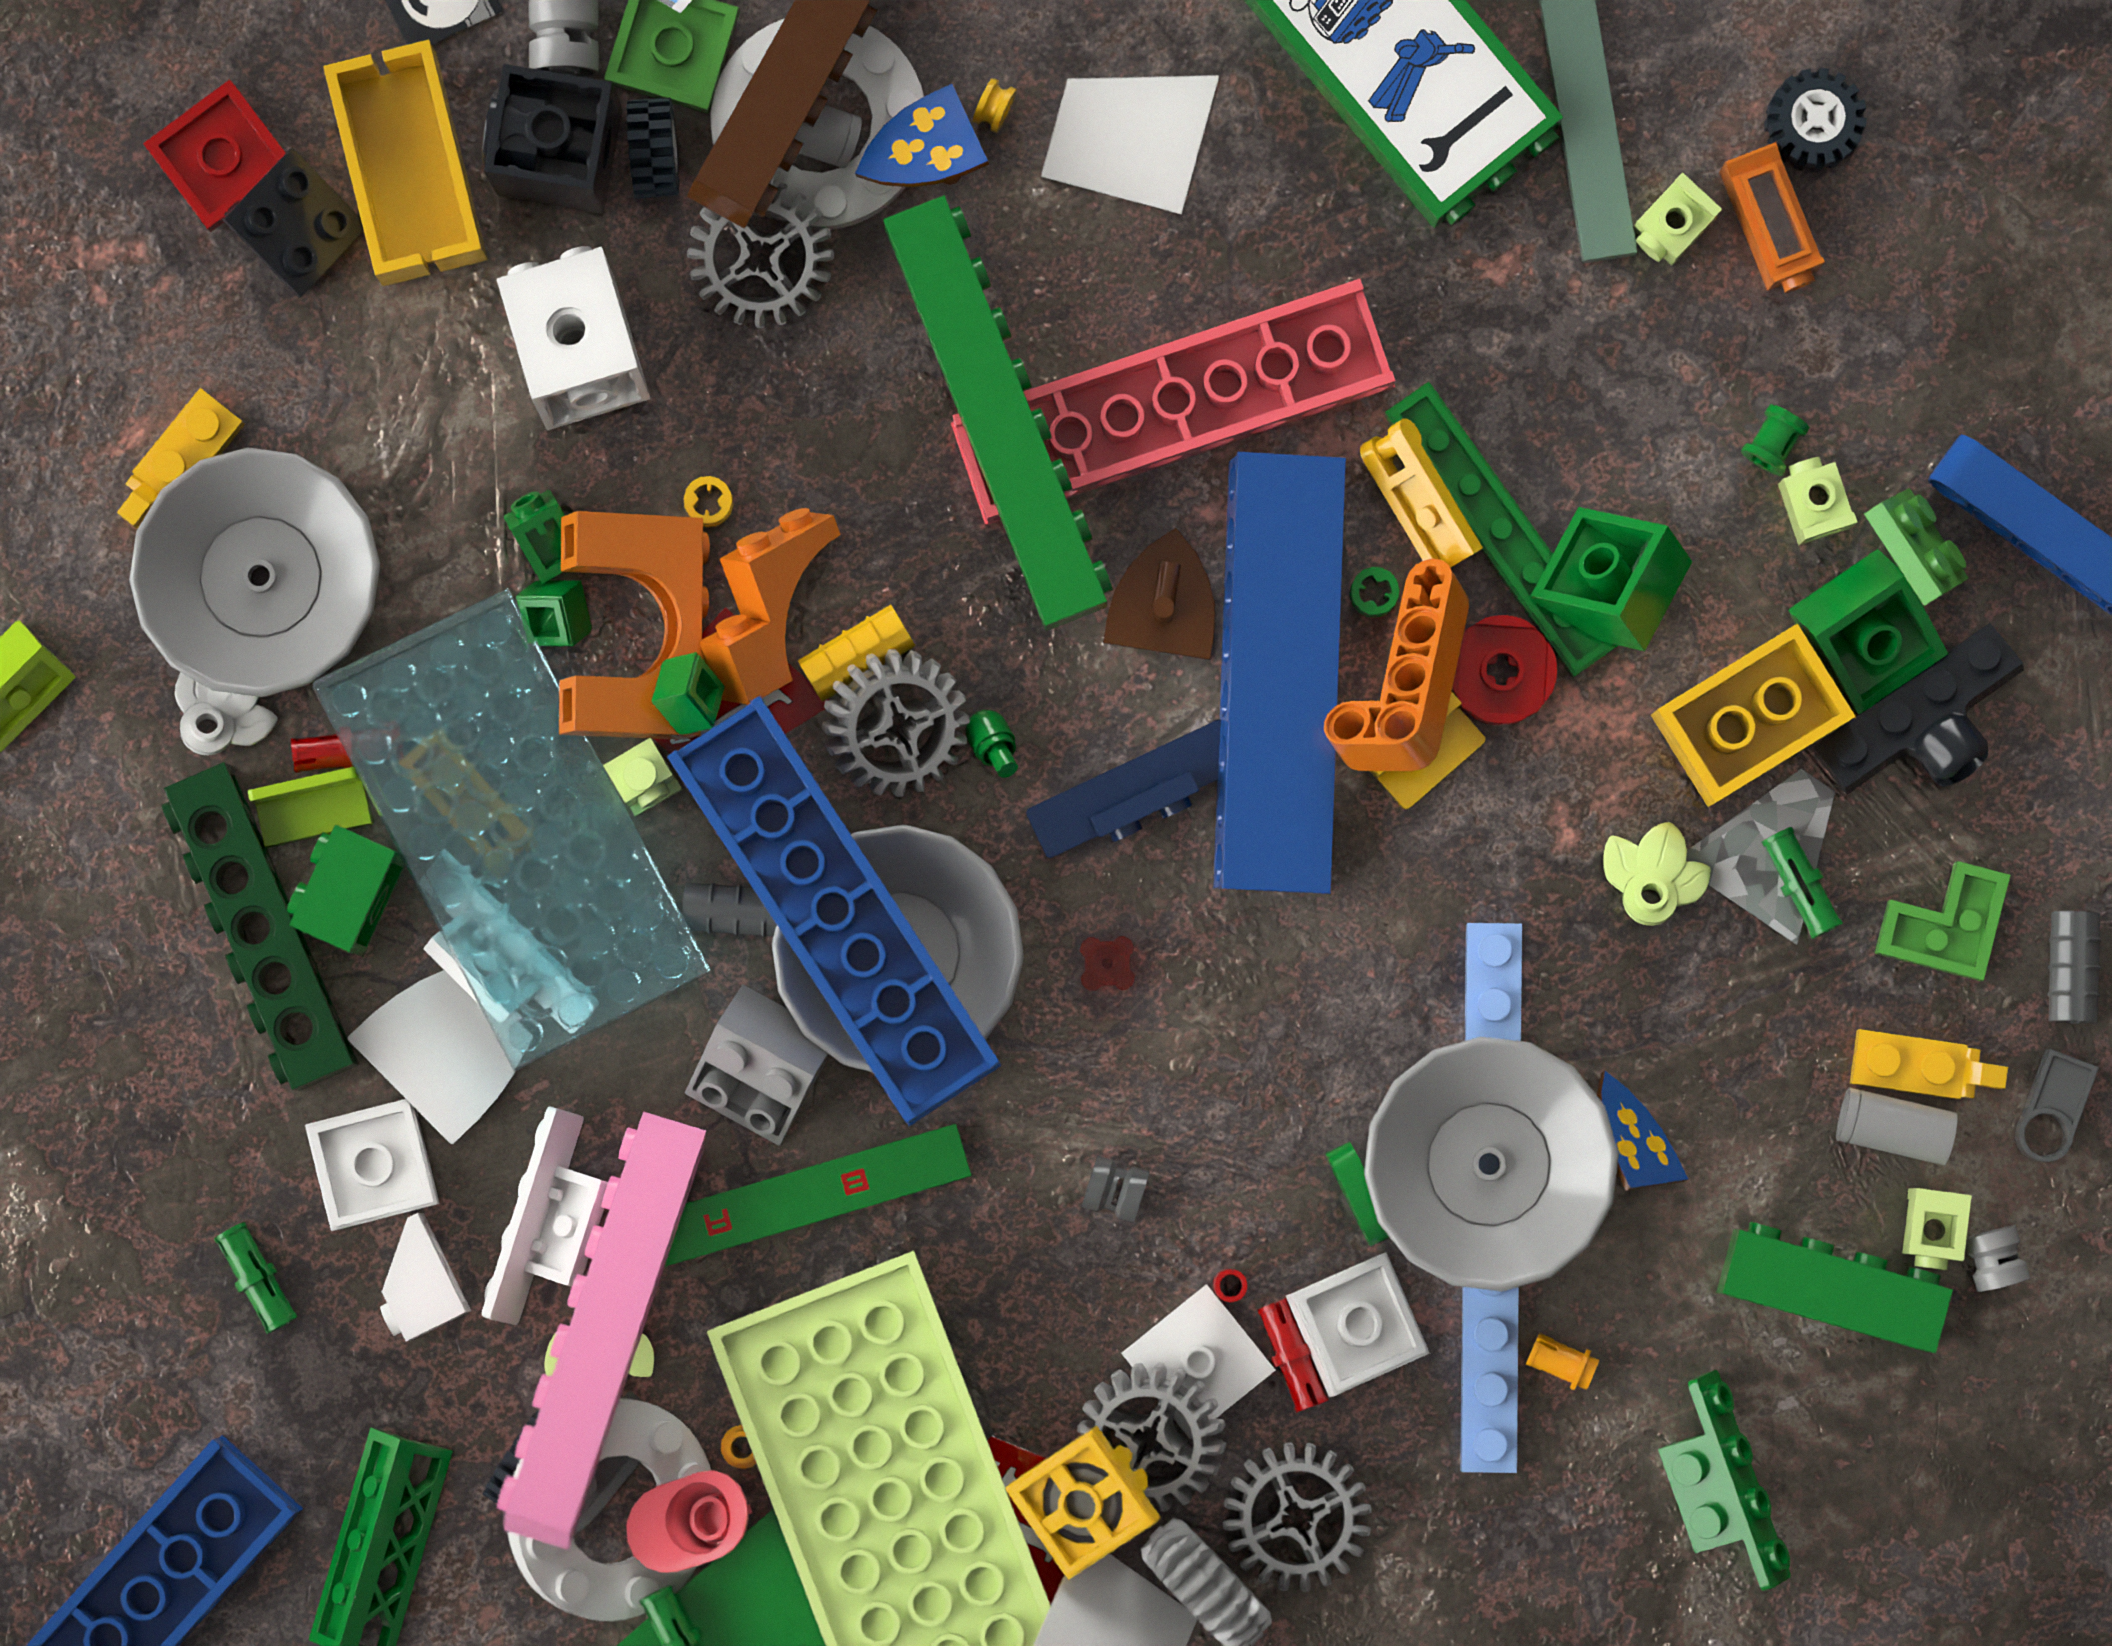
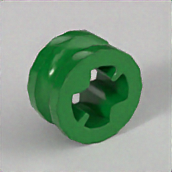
(1379, 576)

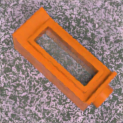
(1772, 219)

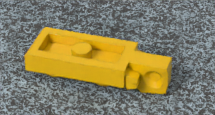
(197, 433)
(1921, 1066)

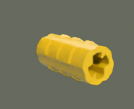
(872, 635)

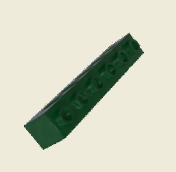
(188, 807)

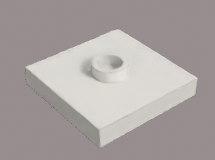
(372, 1164)
(1357, 1324)
(1208, 1346)

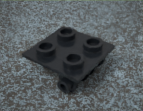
(294, 222)

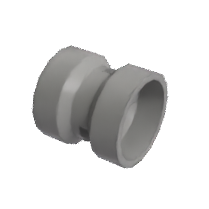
(1996, 1258)

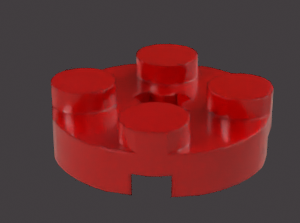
(1525, 650)

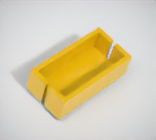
(405, 163)

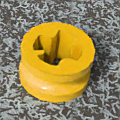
(994, 105)
(725, 501)

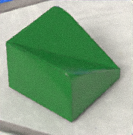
(555, 612)
(688, 693)

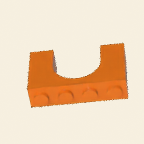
(666, 559)

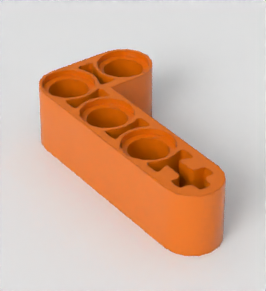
(1415, 681)

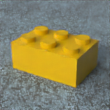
(1752, 715)

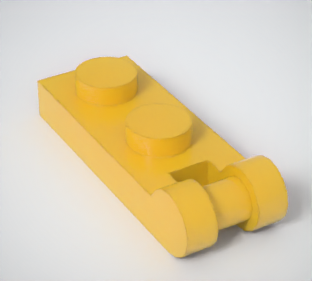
(1419, 495)

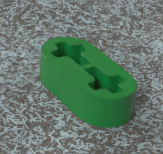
(1351, 1179)

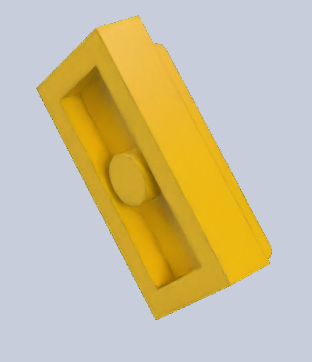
(1458, 742)

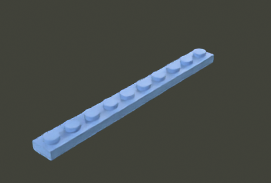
(1490, 1316)

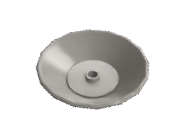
(199, 559)
(957, 915)
(1550, 1151)

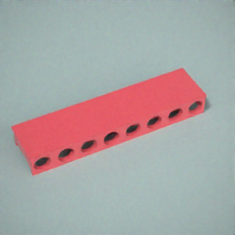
(1204, 391)

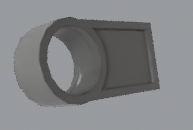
(2058, 1091)

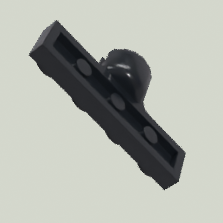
(1925, 718)

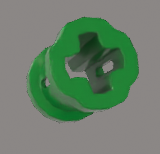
(1775, 440)

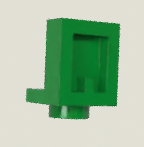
(537, 529)

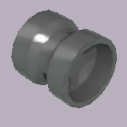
(1103, 1186)

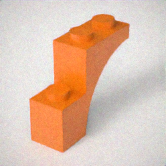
(762, 575)

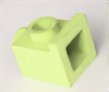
(1689, 201)
(1811, 520)
(642, 777)
(1951, 1212)

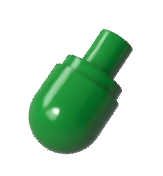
(992, 741)

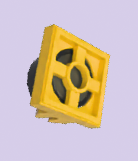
(1084, 1501)

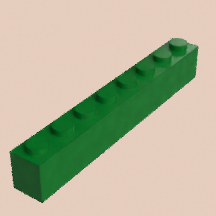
(996, 413)

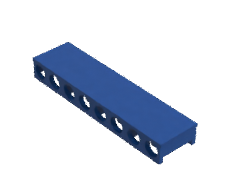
(1279, 672)
(834, 911)
(177, 1556)

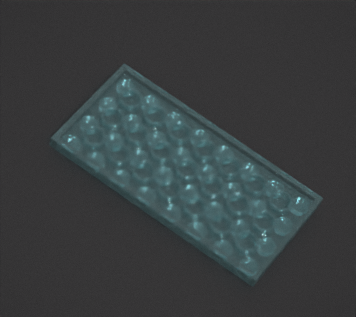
(510, 829)

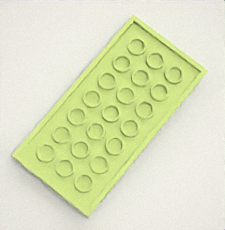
(881, 1466)

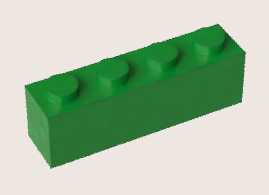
(1834, 1289)

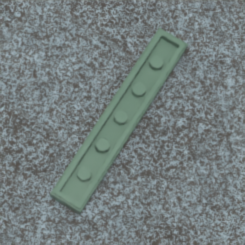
(1588, 129)

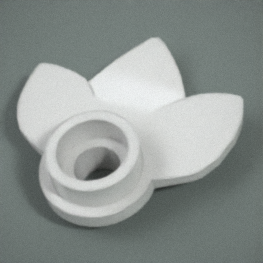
(235, 714)

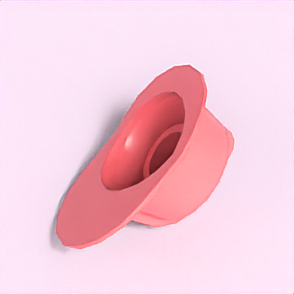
(688, 1522)

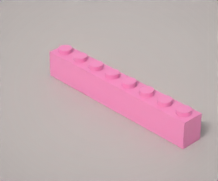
(603, 1332)

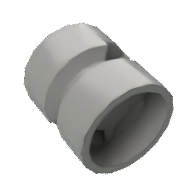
(564, 36)

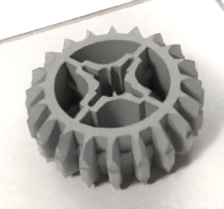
(788, 293)
(876, 726)
(1171, 1443)
(1316, 1559)
(1205, 1585)

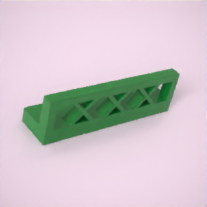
(369, 1543)

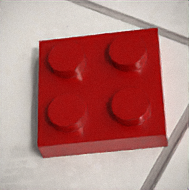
(215, 153)

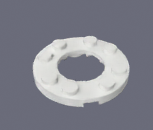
(889, 86)
(614, 1589)

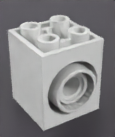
(573, 337)

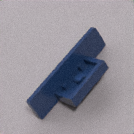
(1129, 792)

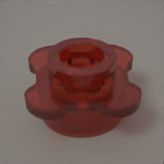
(1096, 975)

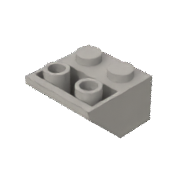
(757, 1066)

